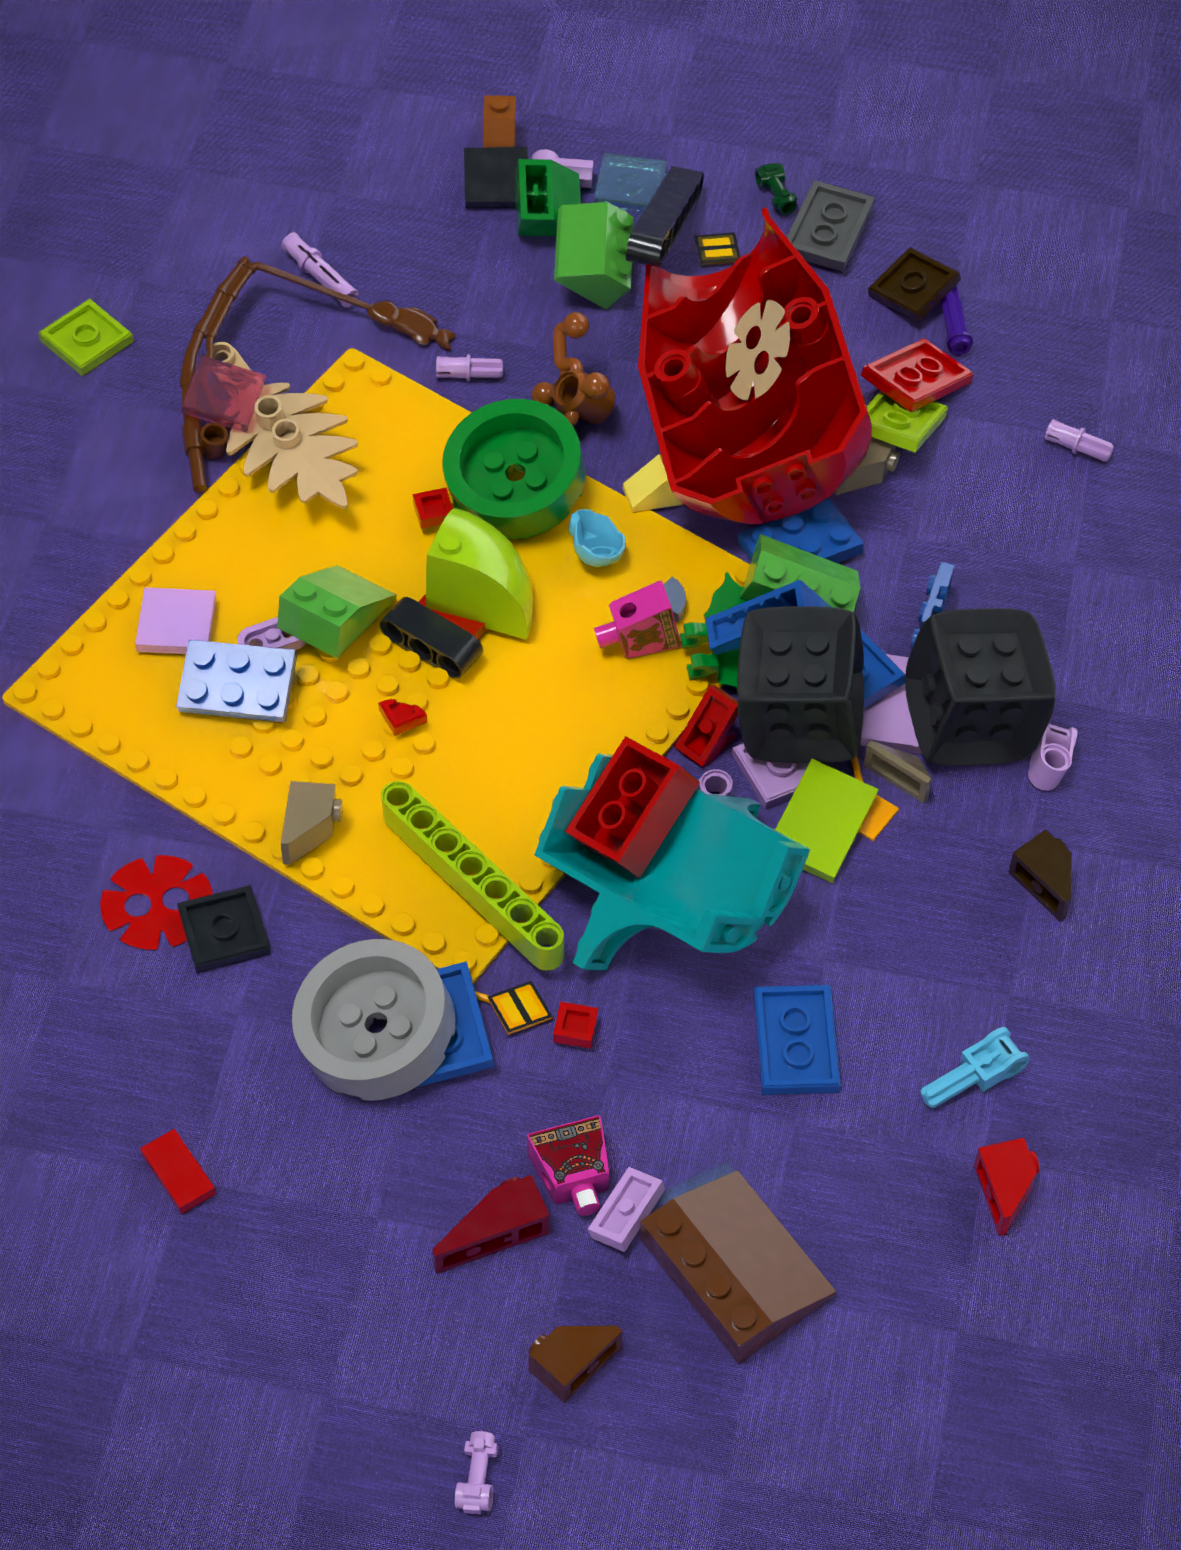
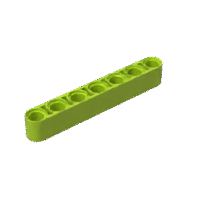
(475, 889)

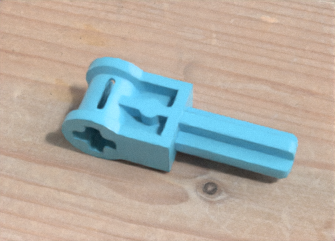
(983, 1063)

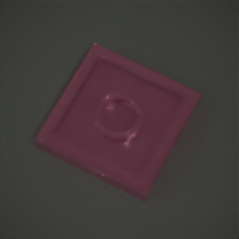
(223, 393)

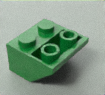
(539, 192)

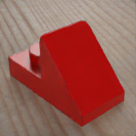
(709, 727)

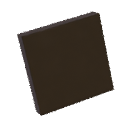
(914, 284)

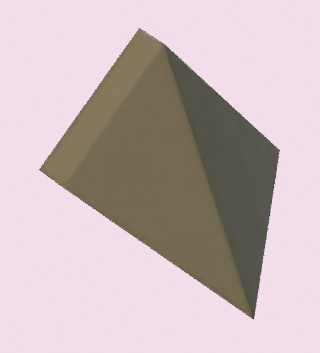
(899, 769)

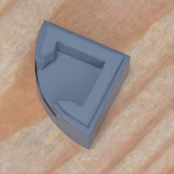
(676, 597)

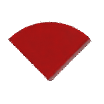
(401, 716)

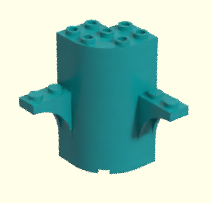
(706, 884)

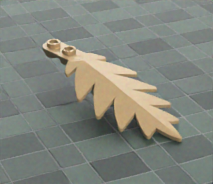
(292, 439)

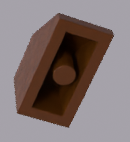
(572, 1356)

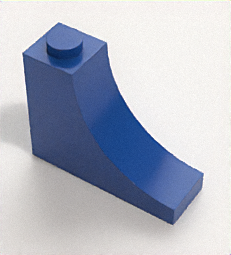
(726, 627)

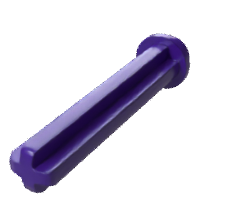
(959, 339)

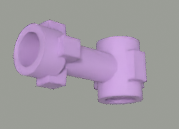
(475, 1494)

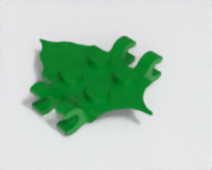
(696, 634)

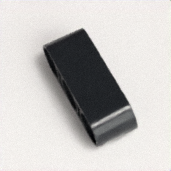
(431, 637)

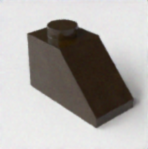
(1045, 872)

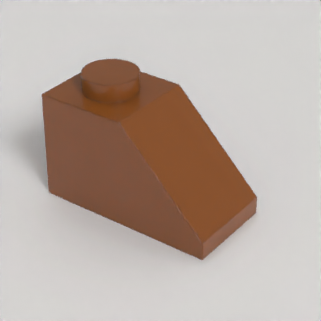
(499, 121)

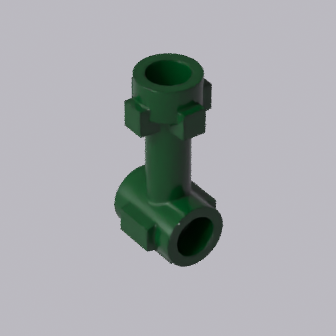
(771, 176)

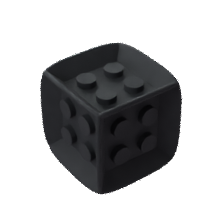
(801, 684)
(979, 686)

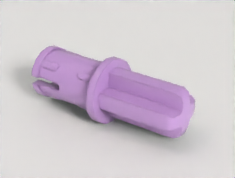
(468, 367)
(1078, 440)

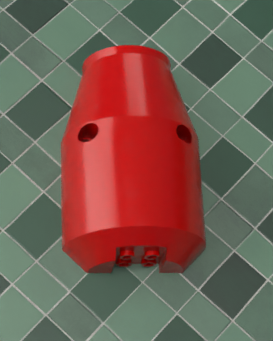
(761, 453)

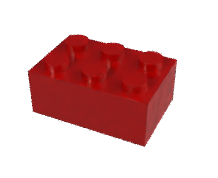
(632, 806)

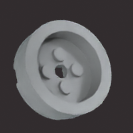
(366, 983)

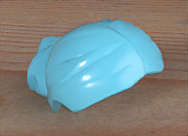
(596, 538)

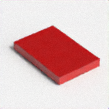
(917, 374)

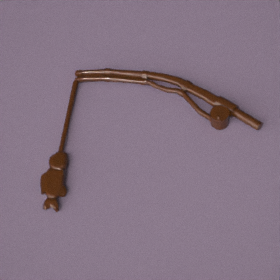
(213, 437)

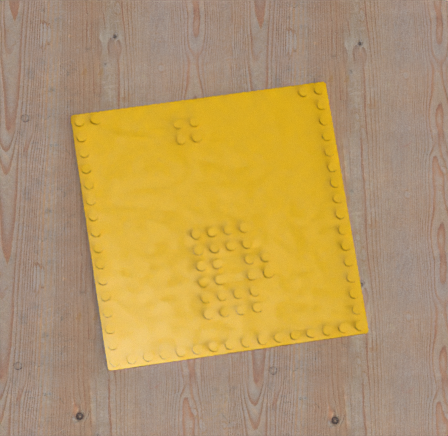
(492, 739)

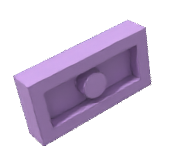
(625, 1208)

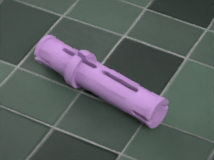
(311, 261)

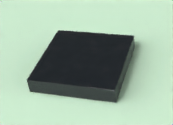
(491, 176)
(223, 929)

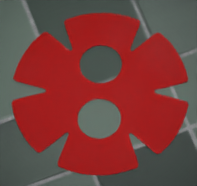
(137, 879)

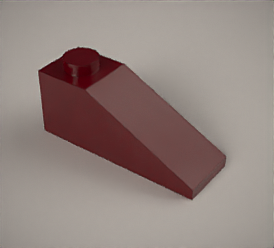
(499, 1221)

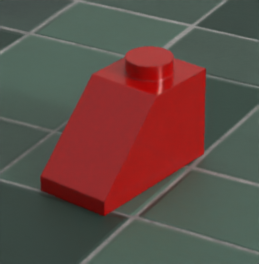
(1006, 1178)

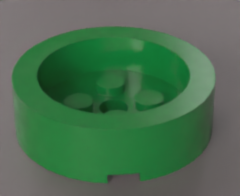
(523, 438)

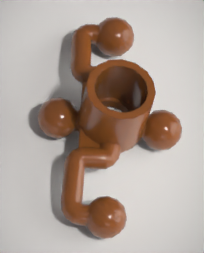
(575, 392)

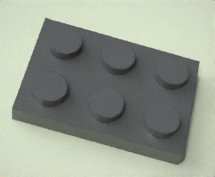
(830, 224)

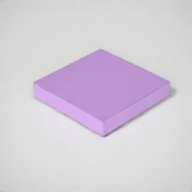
(173, 618)
(770, 780)

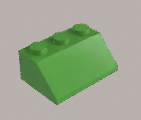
(593, 251)
(780, 564)

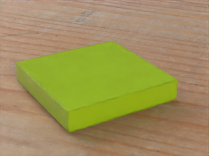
(85, 337)

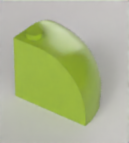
(478, 575)

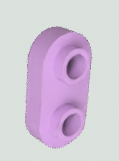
(268, 635)

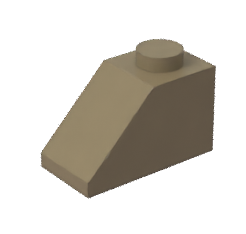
(874, 467)
(308, 818)

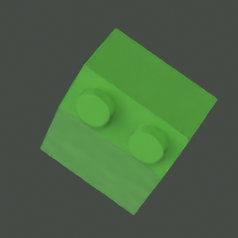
(331, 608)

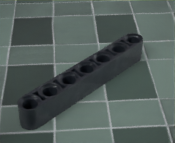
(664, 216)

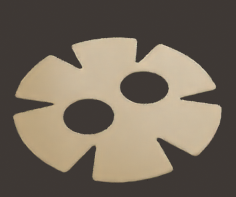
(772, 341)

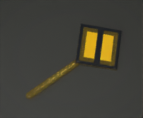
(717, 248)

